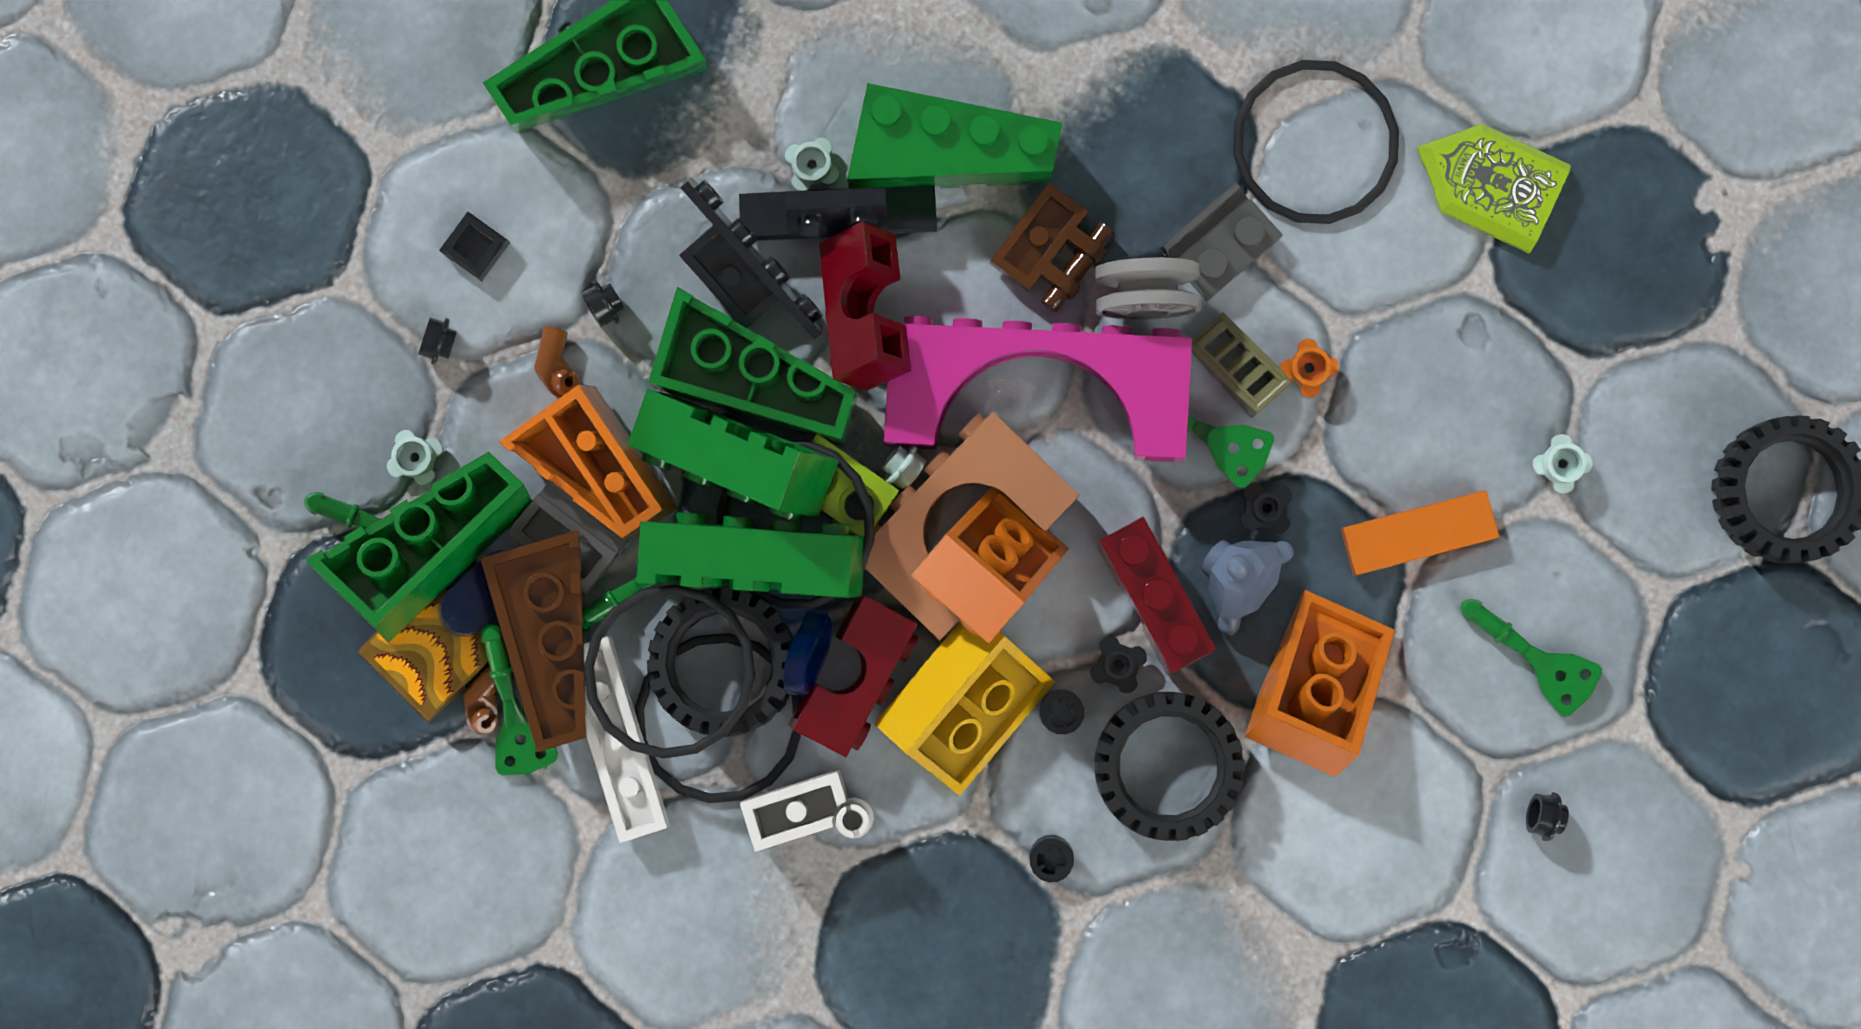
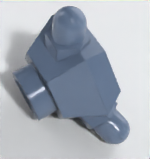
(1243, 577)

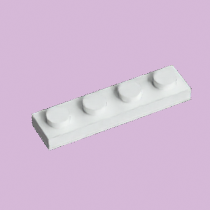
(623, 773)

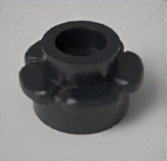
(603, 303)
(437, 340)
(1546, 816)

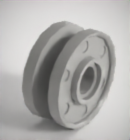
(1147, 288)

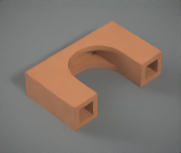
(987, 457)

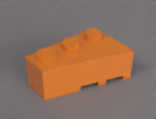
(587, 455)

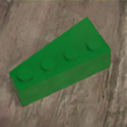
(596, 61)
(947, 143)
(736, 370)
(733, 455)
(423, 544)
(751, 556)

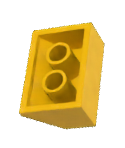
(964, 705)

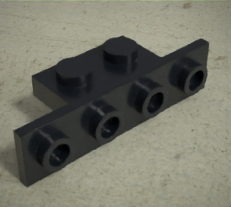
(834, 210)
(736, 270)

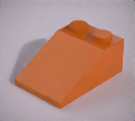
(989, 564)
(1321, 685)

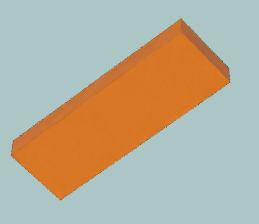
(1419, 532)

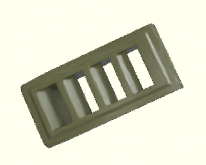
(1264, 365)

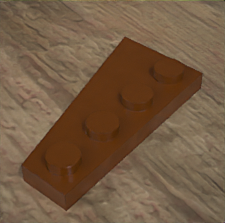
(542, 626)

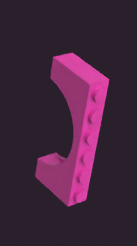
(1140, 370)

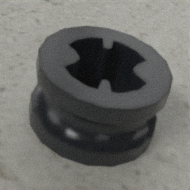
(1076, 708)
(1061, 870)

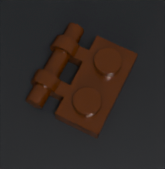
(1038, 240)

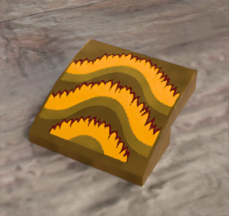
(426, 661)

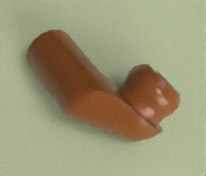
(551, 366)
(481, 703)

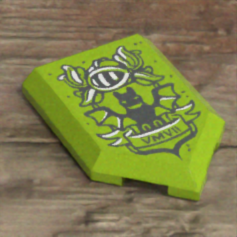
(1494, 183)

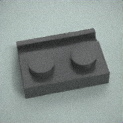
(1223, 240)
(555, 514)

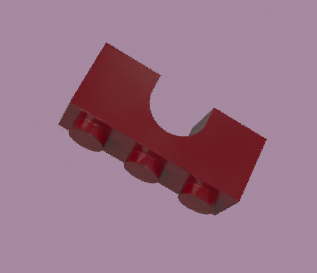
(854, 272)
(1156, 595)
(840, 716)

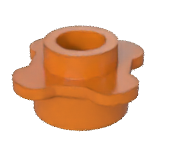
(1322, 365)

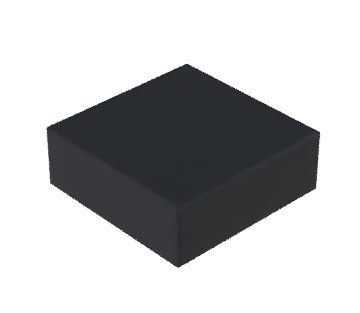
(474, 246)

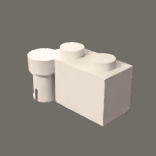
(804, 810)

